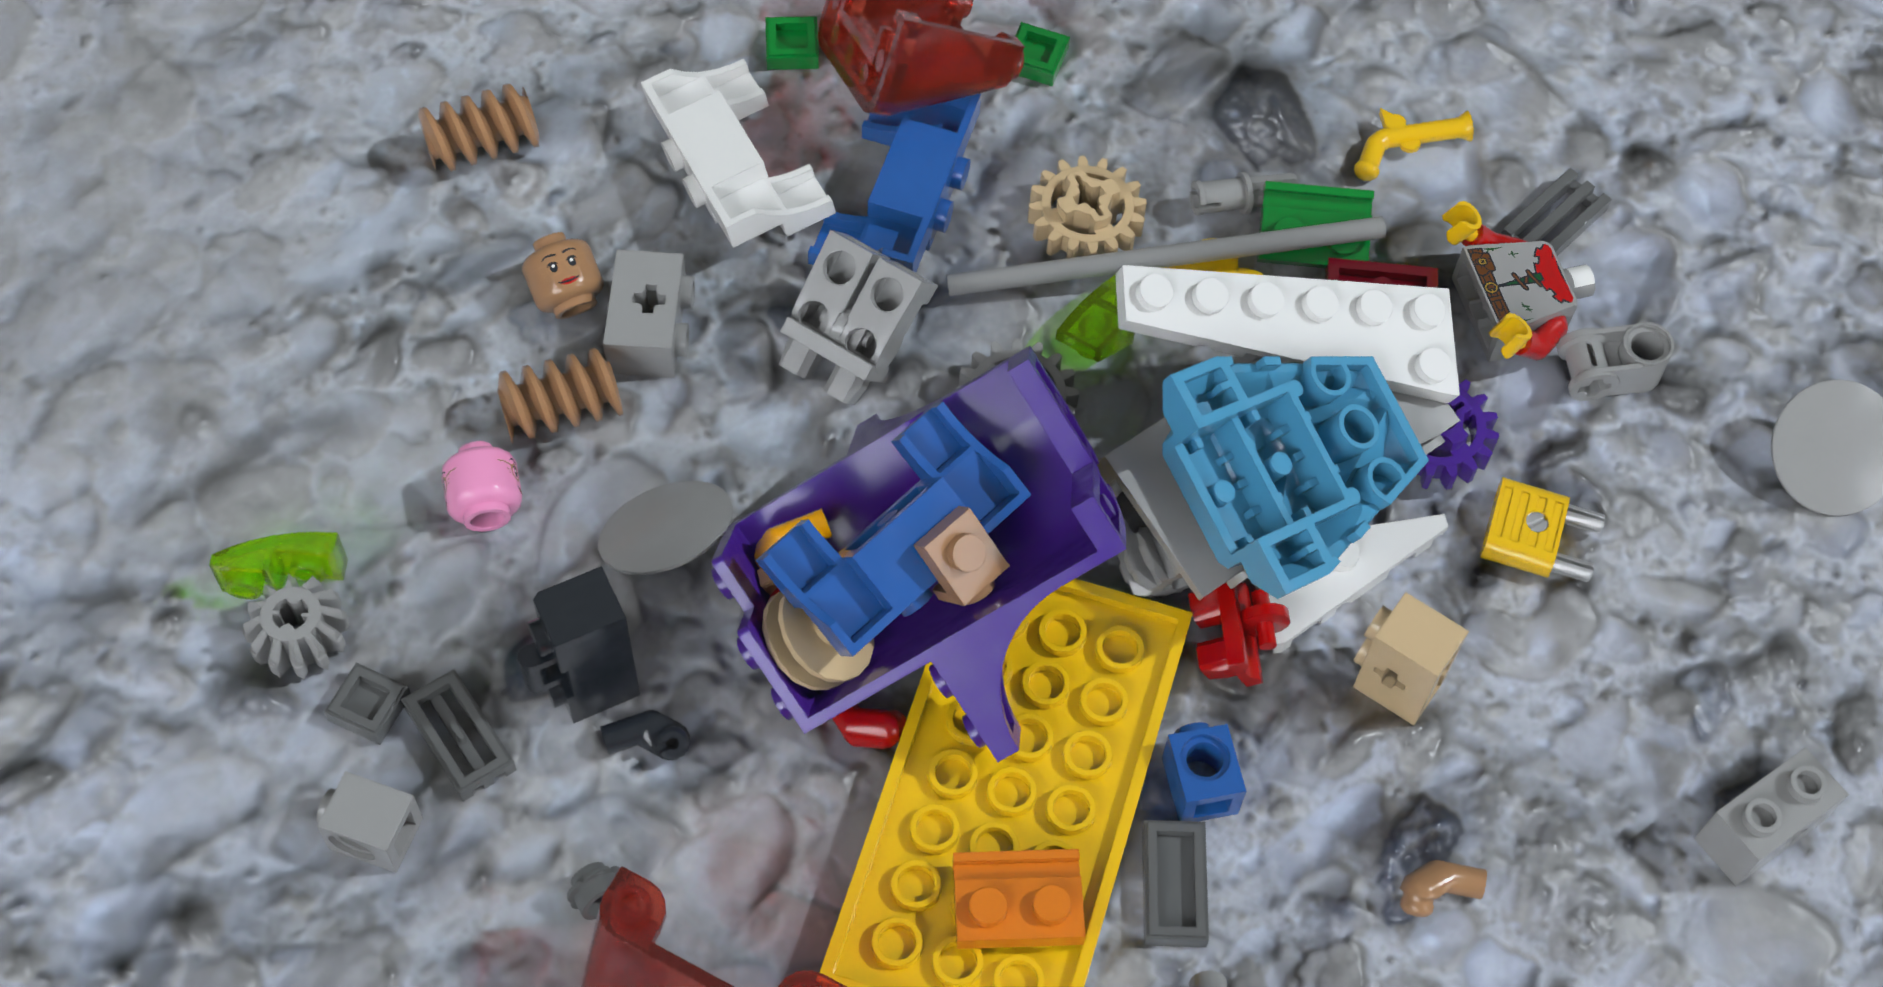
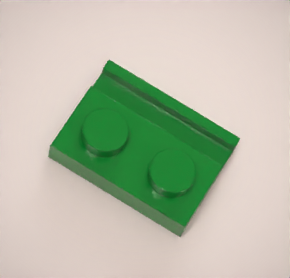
(1308, 205)

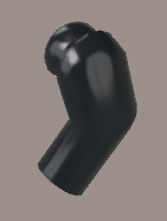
(649, 731)

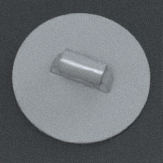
(1831, 447)
(665, 527)

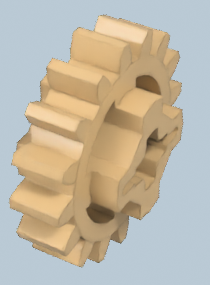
(1086, 210)

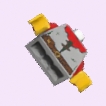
(1513, 288)

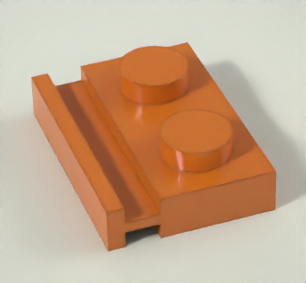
(1018, 899)

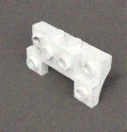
(721, 162)

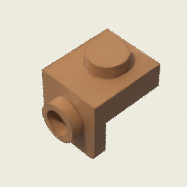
(961, 558)

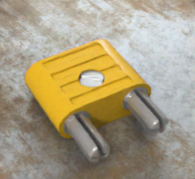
(1528, 529)

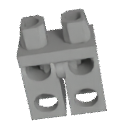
(853, 315)

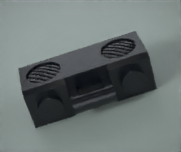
(580, 647)

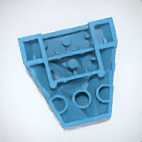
(1286, 459)

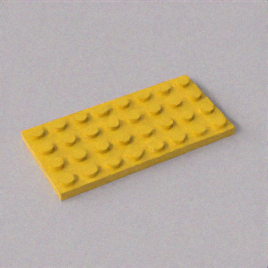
(1090, 697)

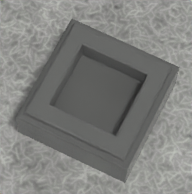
(367, 703)

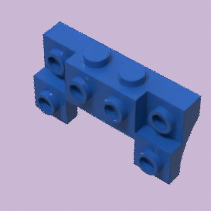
(914, 182)
(880, 571)

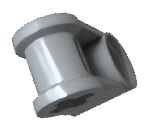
(1607, 361)

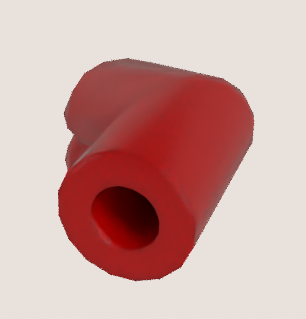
(870, 727)

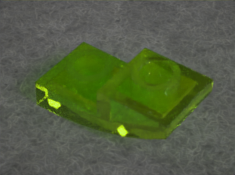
(1094, 325)
(267, 560)

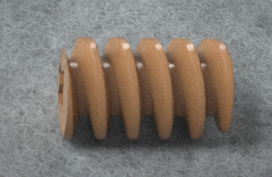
(479, 126)
(558, 394)

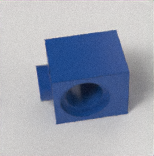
(1197, 796)

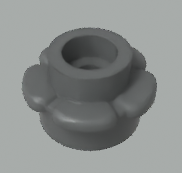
(589, 887)

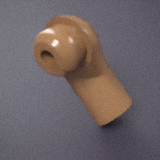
(1435, 880)

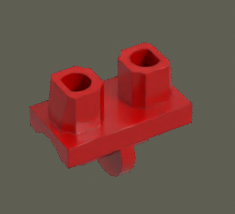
(1238, 649)

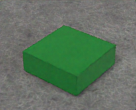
(792, 43)
(1042, 53)

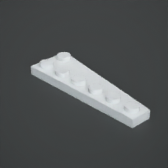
(1299, 318)

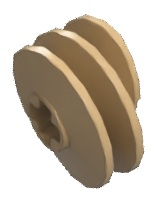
(803, 649)

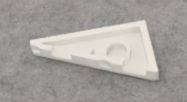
(1360, 569)

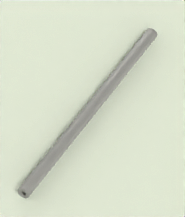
(1166, 255)

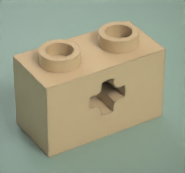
(1407, 656)

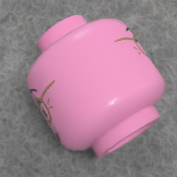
(481, 486)

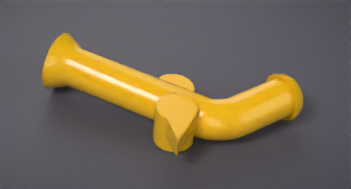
(1408, 138)

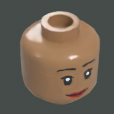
(562, 275)

